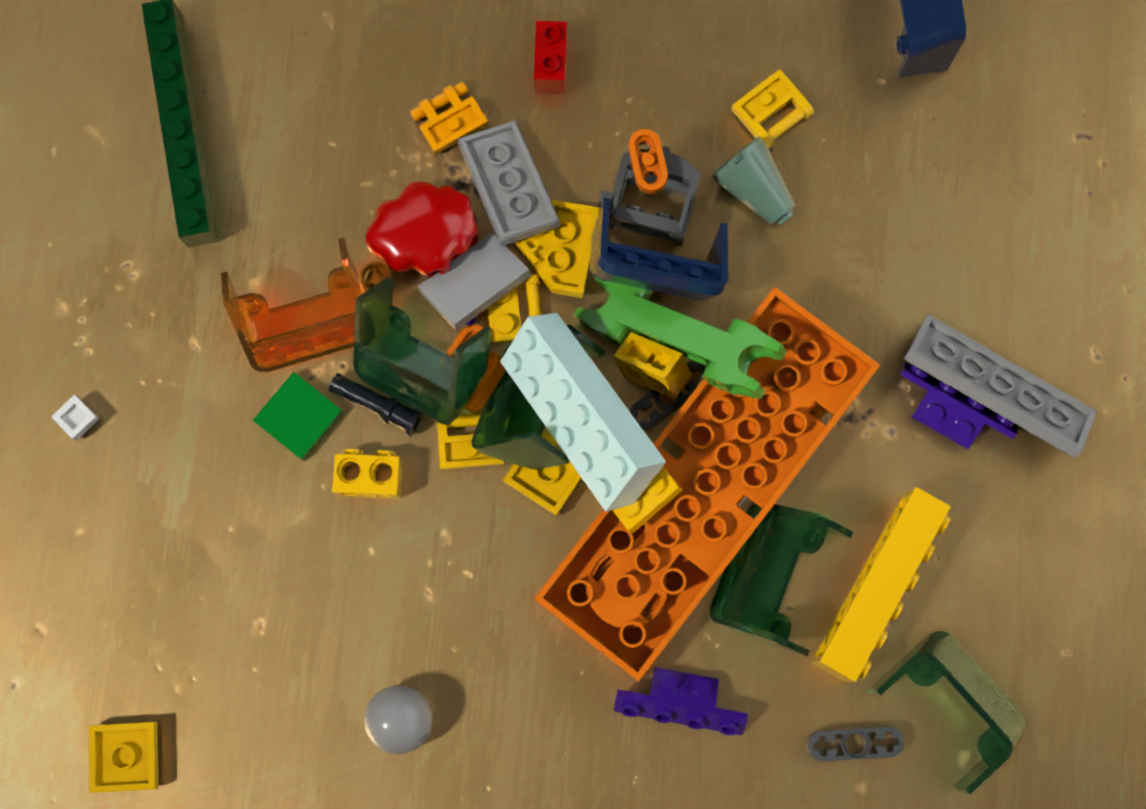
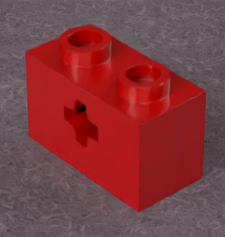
(550, 57)

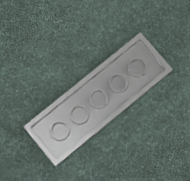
(1001, 386)

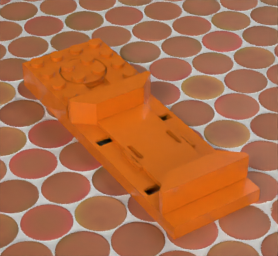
(640, 587)

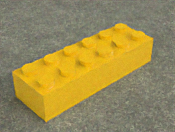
(881, 585)

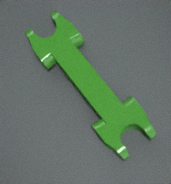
(723, 352)

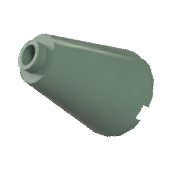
(757, 182)

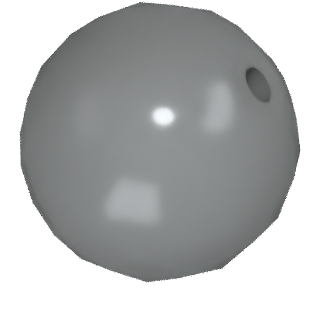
(398, 719)

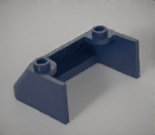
(930, 35)
(658, 270)

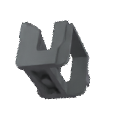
(681, 182)

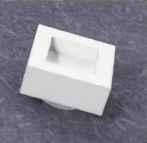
(75, 417)

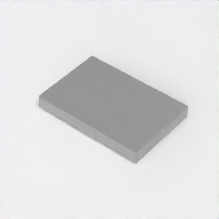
(474, 281)

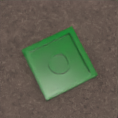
(298, 416)

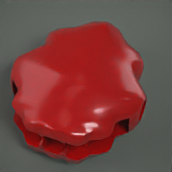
(423, 229)

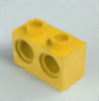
(652, 365)
(366, 483)

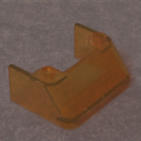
(297, 329)

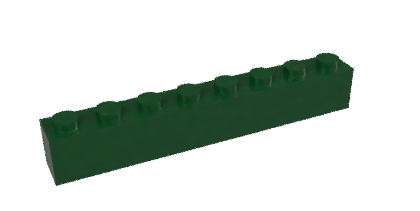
(179, 123)

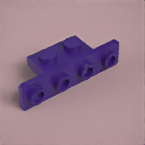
(952, 411)
(682, 700)

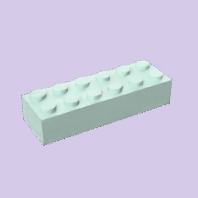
(582, 411)

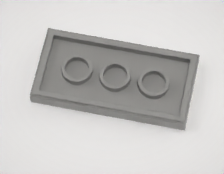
(508, 183)

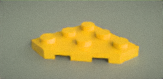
(563, 253)

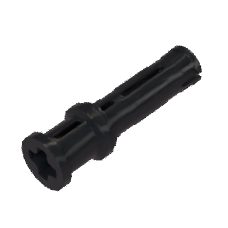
(388, 409)

